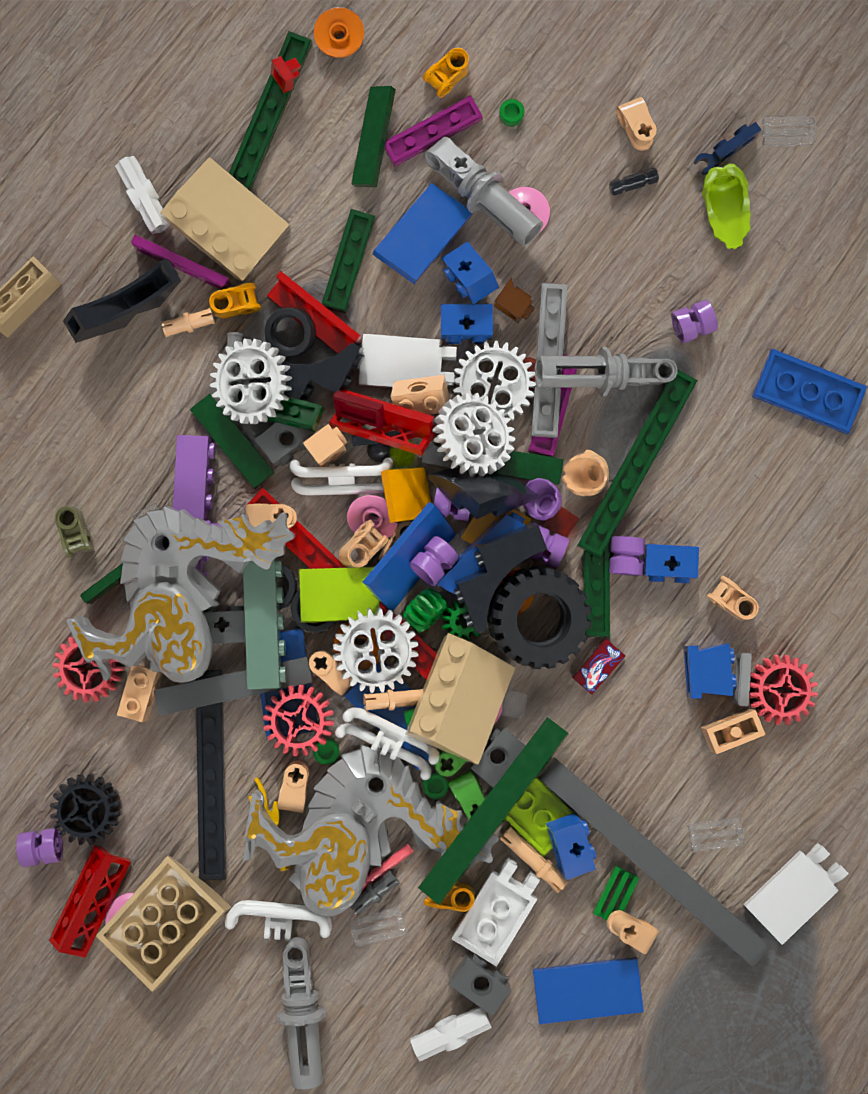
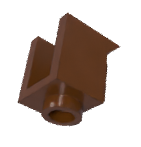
(514, 302)

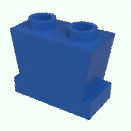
(709, 670)

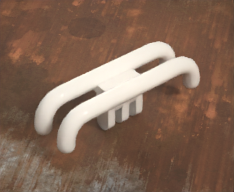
(340, 478)
(388, 739)
(277, 916)

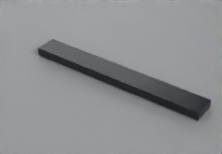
(211, 788)

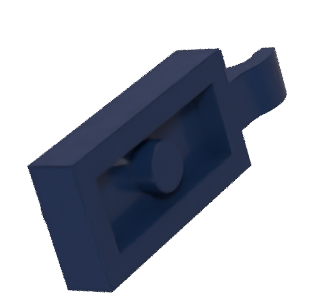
(726, 149)

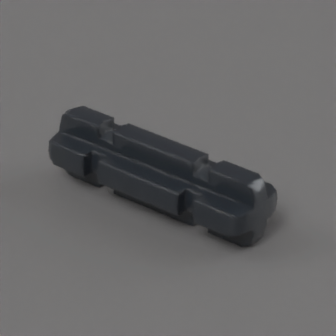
(634, 181)

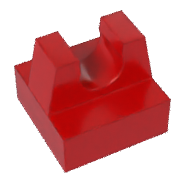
(285, 72)

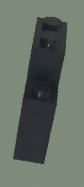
(121, 306)
(329, 373)
(498, 558)

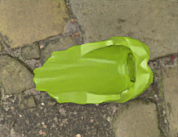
(727, 204)

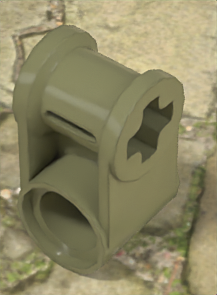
(73, 533)

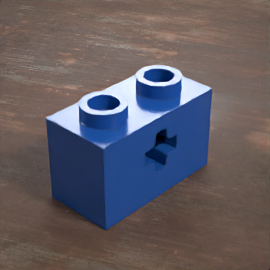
(470, 273)
(480, 321)
(684, 556)
(571, 846)

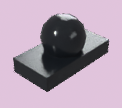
(375, 450)

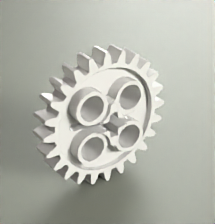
(516, 389)
(252, 406)
(473, 434)
(353, 654)

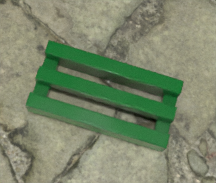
(623, 903)

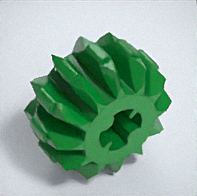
(425, 610)
(458, 629)

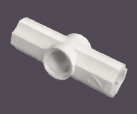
(142, 194)
(450, 1033)

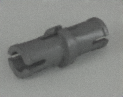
(375, 892)

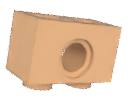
(421, 394)
(326, 445)
(139, 693)
(733, 731)

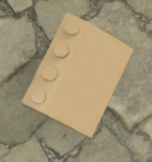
(224, 219)
(460, 699)
(163, 922)

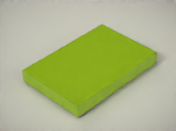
(334, 594)
(532, 813)

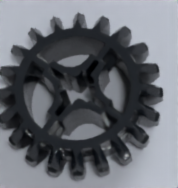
(80, 801)

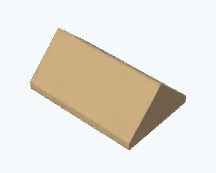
(24, 294)

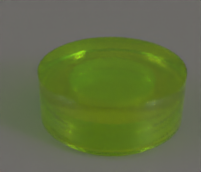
(401, 457)

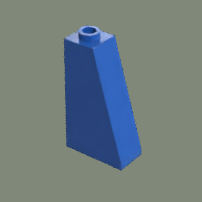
(467, 564)

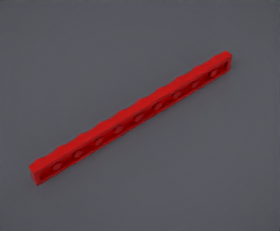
(317, 556)

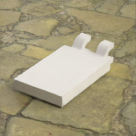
(402, 358)
(795, 893)
(497, 913)

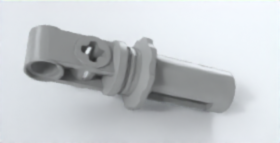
(483, 191)
(608, 371)
(301, 1010)

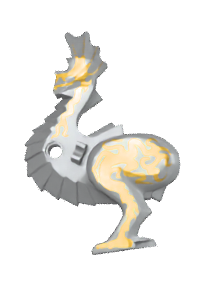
(171, 593)
(348, 829)

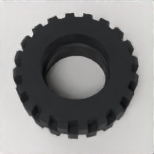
(568, 632)

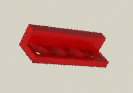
(329, 327)
(404, 420)
(83, 901)

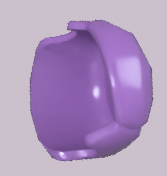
(547, 501)

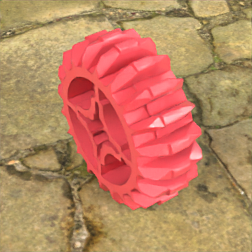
(86, 678)
(781, 700)
(289, 740)

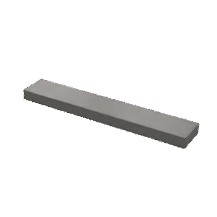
(550, 343)

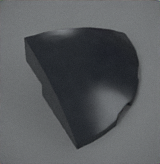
(484, 493)

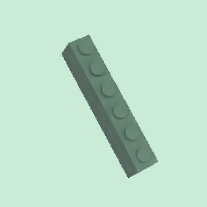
(264, 626)

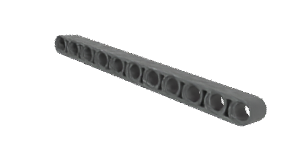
(654, 862)

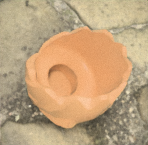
(586, 474)

